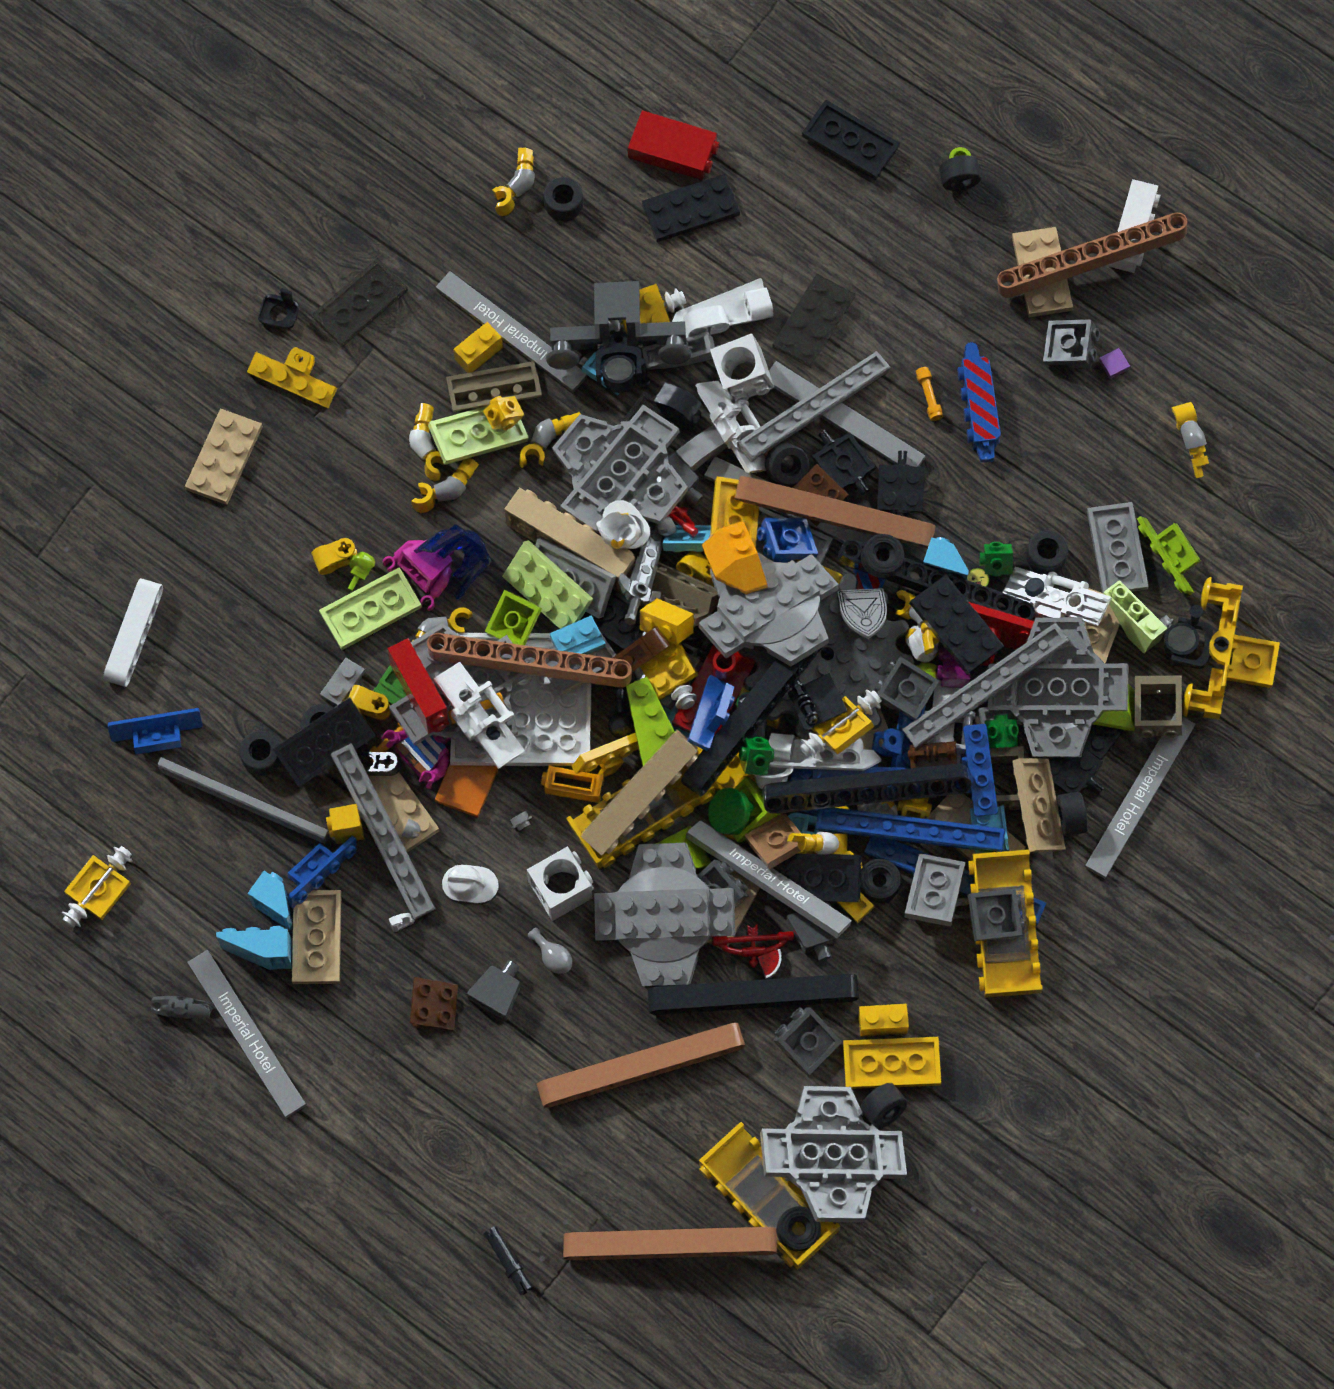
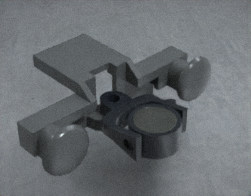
(619, 373)

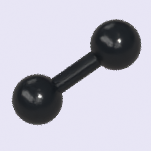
(621, 723)

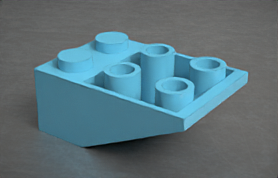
(263, 947)

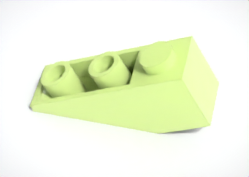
(1135, 618)

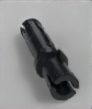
(512, 1268)

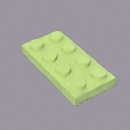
(472, 435)
(547, 586)
(370, 608)

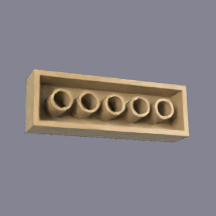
(541, 520)
(639, 792)

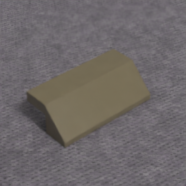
(479, 387)
(685, 592)

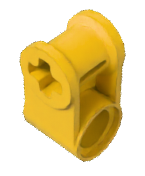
(332, 556)
(696, 566)
(368, 700)

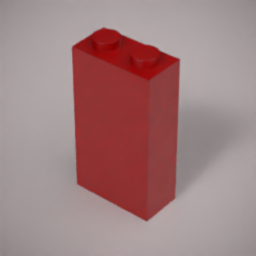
(673, 145)
(418, 686)

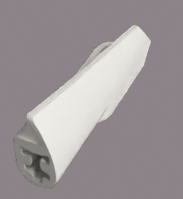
(731, 308)
(789, 755)

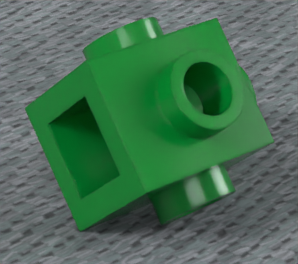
(997, 559)
(1002, 732)
(756, 756)

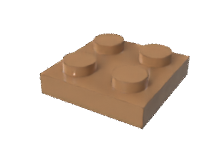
(771, 839)

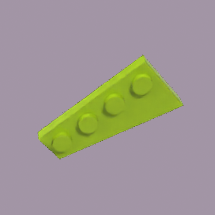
(649, 718)

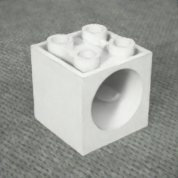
(732, 354)
(555, 903)

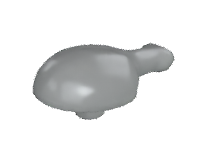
(554, 956)

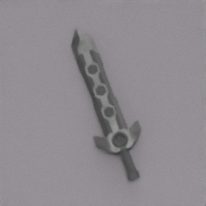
(644, 571)

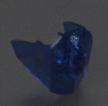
(470, 543)

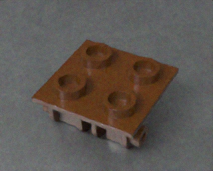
(820, 483)
(933, 754)
(433, 1004)

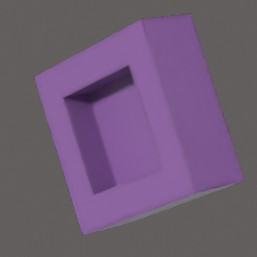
(1114, 363)

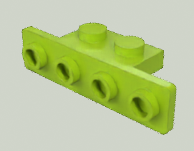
(1174, 550)

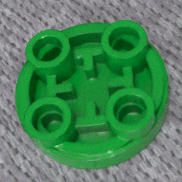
(729, 811)

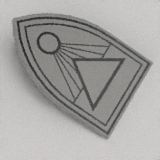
(863, 610)

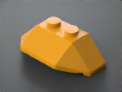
(735, 558)

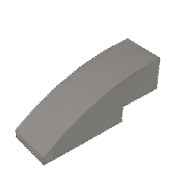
(698, 344)
(702, 448)

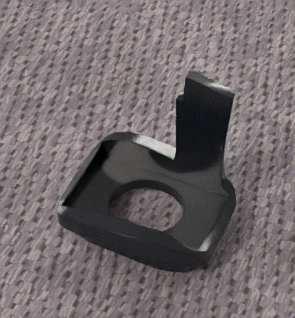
(285, 300)

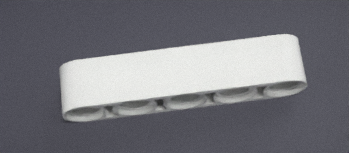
(133, 632)

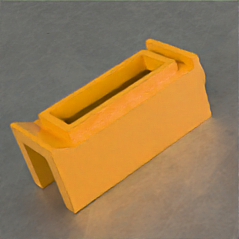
(574, 792)

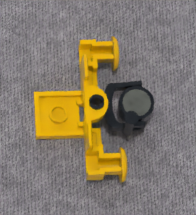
(1252, 658)

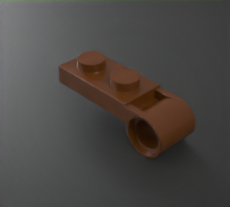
(643, 649)

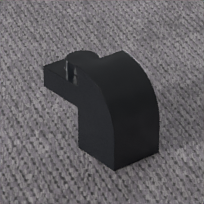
(679, 404)

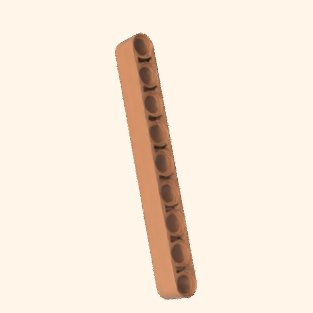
(1084, 262)
(833, 511)
(521, 652)
(640, 1065)
(670, 1243)

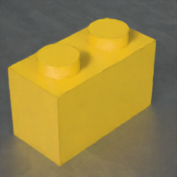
(478, 348)
(672, 621)
(344, 823)
(883, 1020)

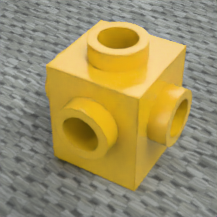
(503, 412)
(915, 808)

